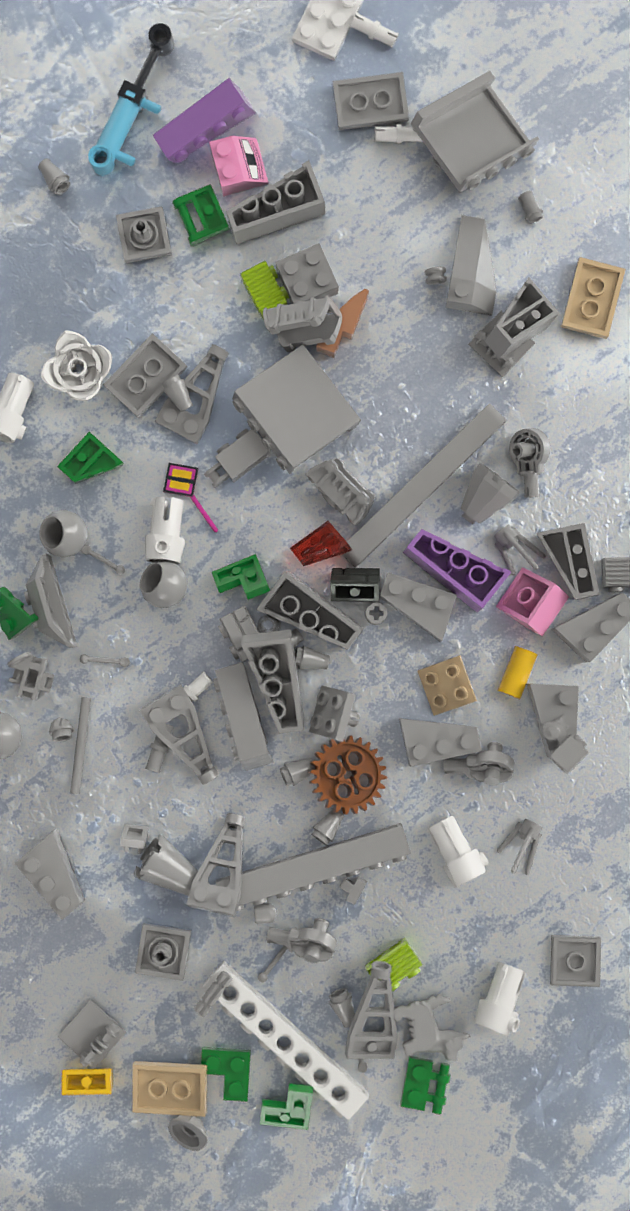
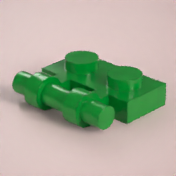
(417, 1083)

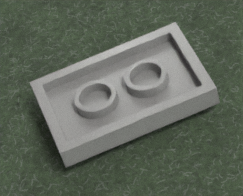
(370, 101)
(141, 376)

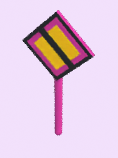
(182, 481)

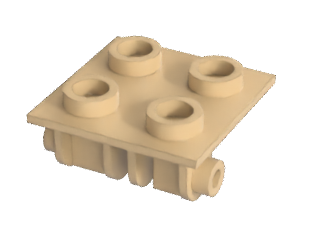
(447, 685)

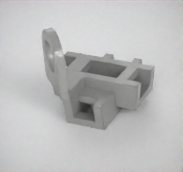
(37, 680)

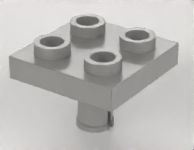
(143, 234)
(333, 713)
(163, 951)

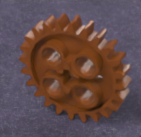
(366, 765)

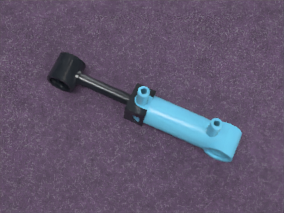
(130, 102)

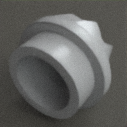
(60, 730)

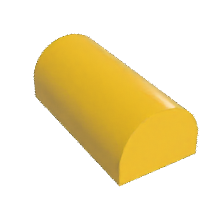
(517, 672)
(87, 1081)

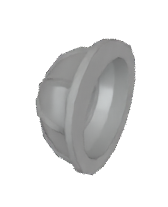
(188, 1132)

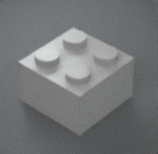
(307, 275)

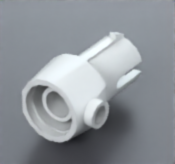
(12, 405)
(164, 536)
(460, 861)
(498, 1008)

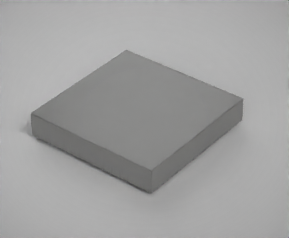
(575, 960)

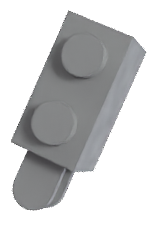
(238, 457)

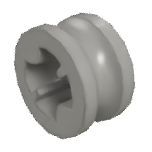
(435, 275)

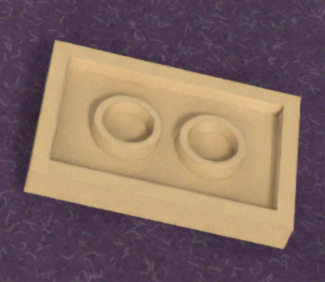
(593, 298)
(169, 1088)

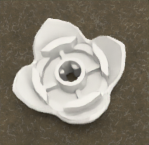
(72, 350)

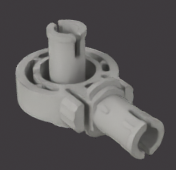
(530, 457)
(484, 765)
(306, 942)

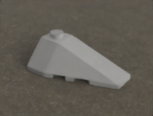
(472, 274)

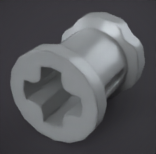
(370, 618)

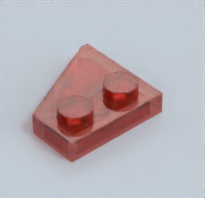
(320, 545)

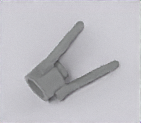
(509, 537)
(529, 833)

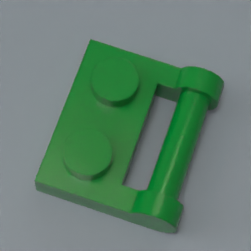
(208, 213)

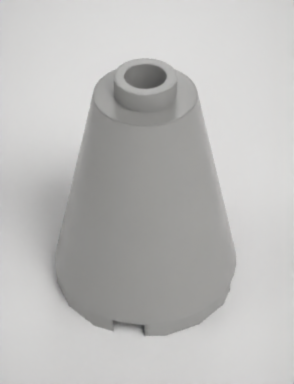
(166, 867)

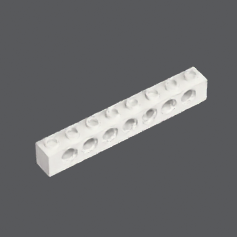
(342, 1105)

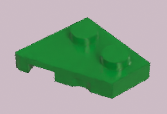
(89, 460)
(12, 615)

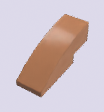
(351, 314)

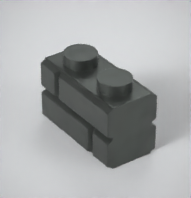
(355, 584)

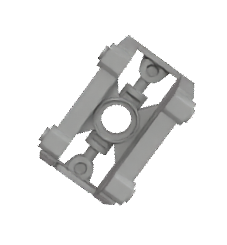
(304, 322)
(342, 489)

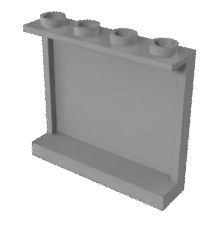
(472, 133)
(295, 408)

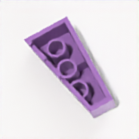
(204, 121)
(457, 569)

